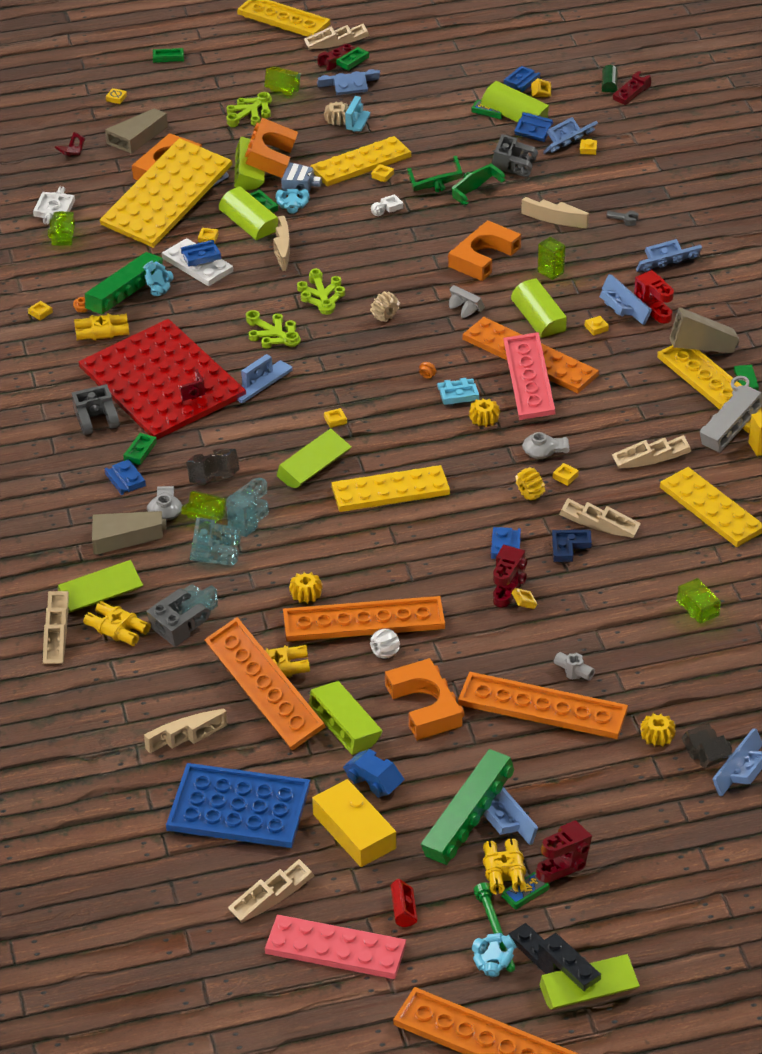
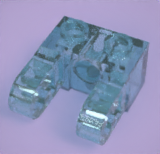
(246, 507)
(207, 542)

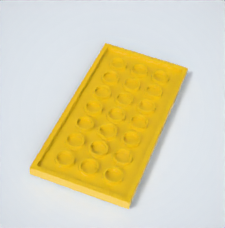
(166, 192)

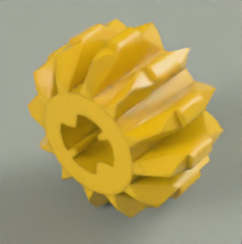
(484, 412)
(530, 483)
(305, 587)
(658, 729)

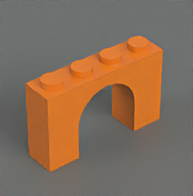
(263, 157)
(142, 165)
(489, 235)
(426, 678)

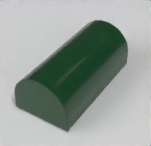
(609, 78)

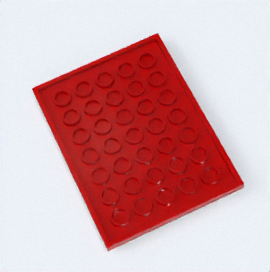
(147, 377)

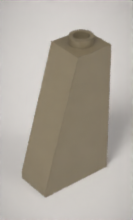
(137, 130)
(701, 333)
(125, 530)

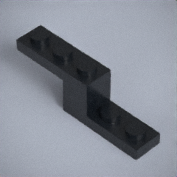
(555, 955)

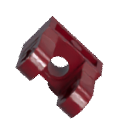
(508, 574)
(565, 852)

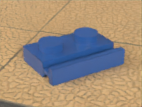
(521, 78)
(533, 127)
(200, 253)
(125, 477)
(504, 536)

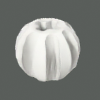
(385, 643)

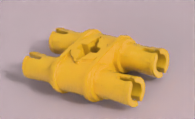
(101, 327)
(117, 623)
(284, 655)
(504, 866)

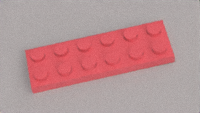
(529, 376)
(335, 946)

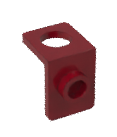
(72, 149)
(193, 389)

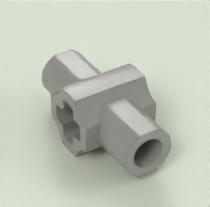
(574, 666)

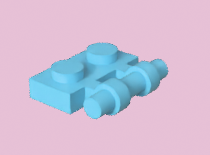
(458, 391)

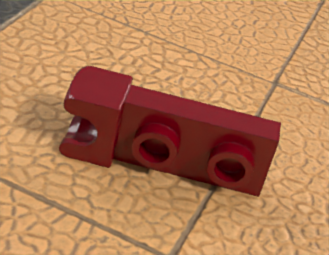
(330, 58)
(632, 88)

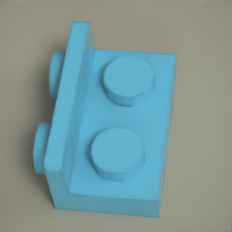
(355, 116)

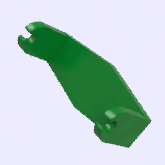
(474, 180)
(436, 181)

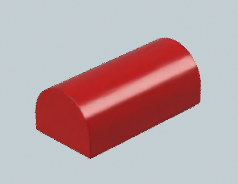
(403, 904)

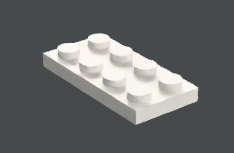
(207, 273)

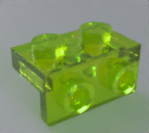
(204, 506)

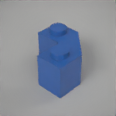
(379, 774)

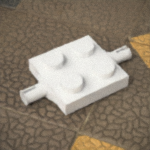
(52, 203)

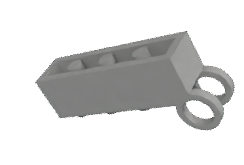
(731, 416)

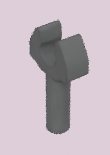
(629, 218)

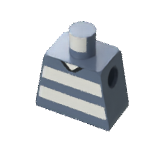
(299, 177)

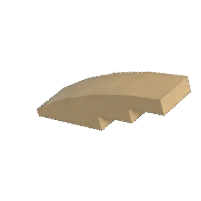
(331, 38)
(557, 214)
(282, 243)
(647, 454)
(598, 519)
(55, 627)
(187, 728)
(271, 892)

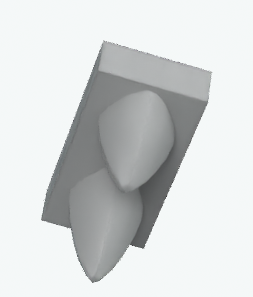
(470, 301)

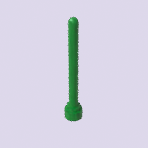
(484, 895)

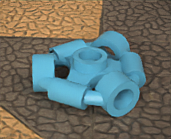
(292, 199)
(159, 278)
(487, 959)

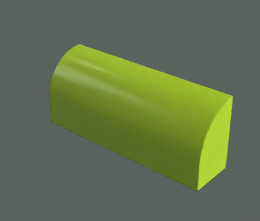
(512, 102)
(246, 175)
(248, 213)
(539, 308)
(312, 459)
(101, 585)
(344, 717)
(616, 977)

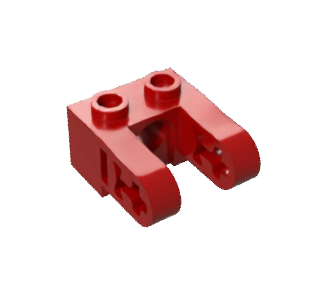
(655, 293)

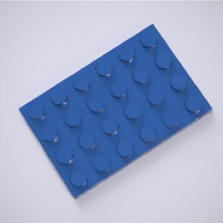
(238, 805)

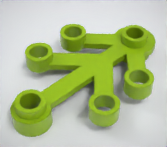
(262, 99)
(325, 305)
(290, 338)

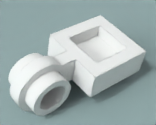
(390, 203)

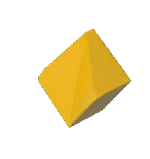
(541, 88)

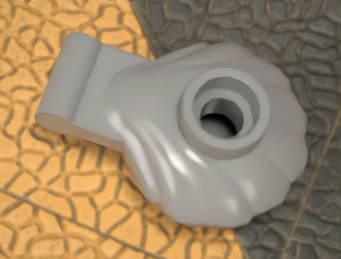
(542, 446)
(166, 503)

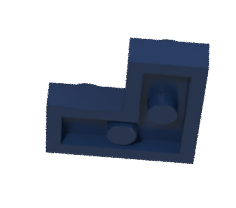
(566, 540)

